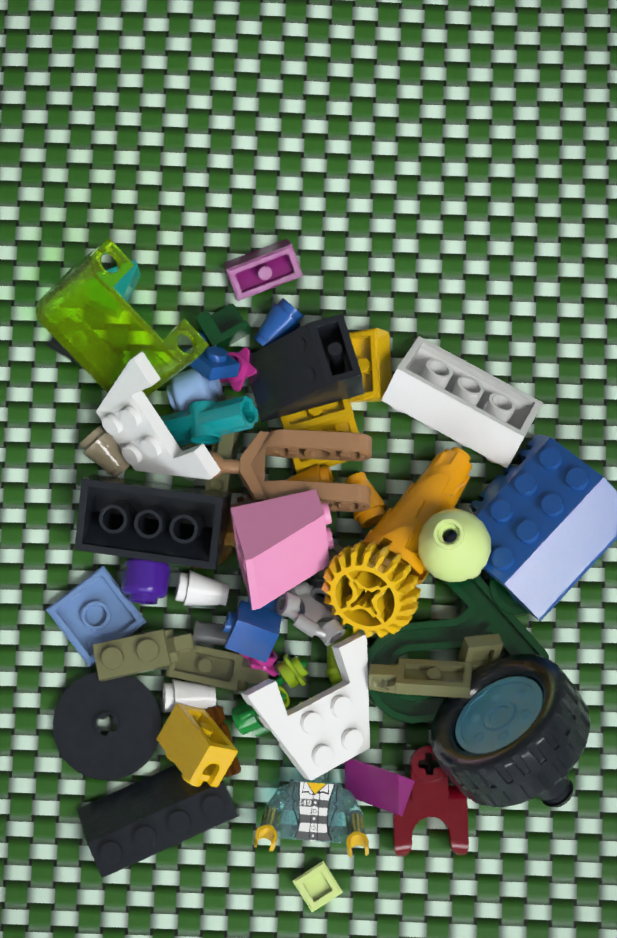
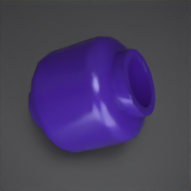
(145, 580)

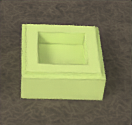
(317, 886)

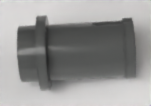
(209, 633)

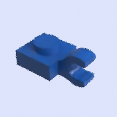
(215, 363)

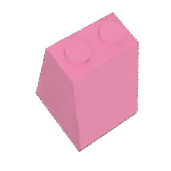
(281, 543)

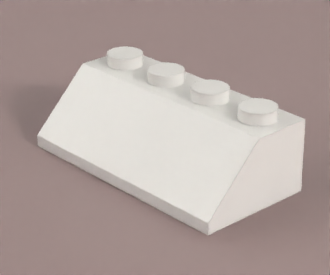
(461, 401)

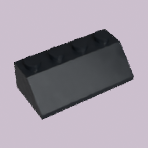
(152, 521)
(151, 818)

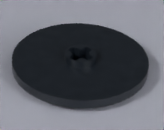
(81, 738)

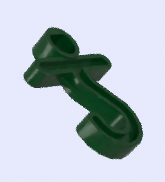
(483, 612)

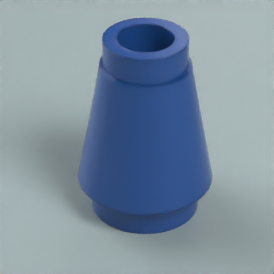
(279, 322)

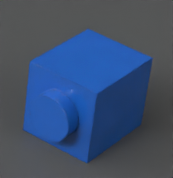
(252, 631)

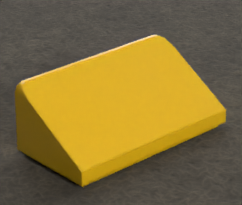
(374, 360)

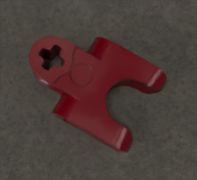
(431, 798)

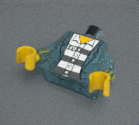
(313, 813)

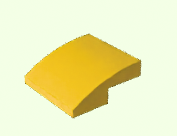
(329, 417)

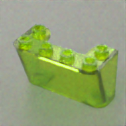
(104, 329)

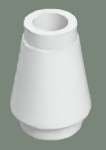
(200, 590)
(188, 694)

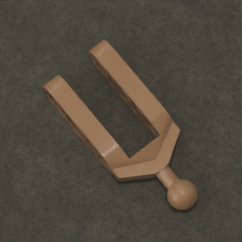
(302, 445)

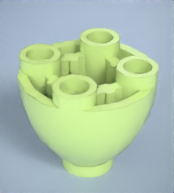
(457, 559)

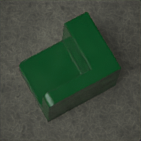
(223, 326)

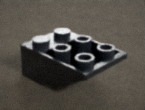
(306, 369)

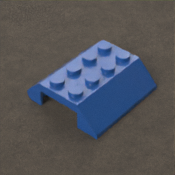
(545, 523)

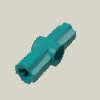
(209, 420)

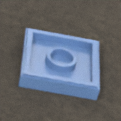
(95, 614)

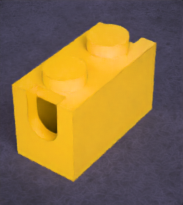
(196, 745)

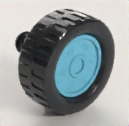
(513, 733)

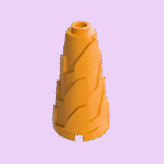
(434, 491)

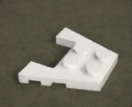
(142, 433)
(328, 725)

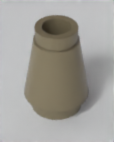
(104, 451)

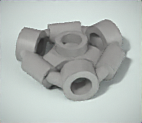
(312, 612)

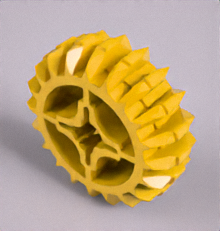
(372, 571)

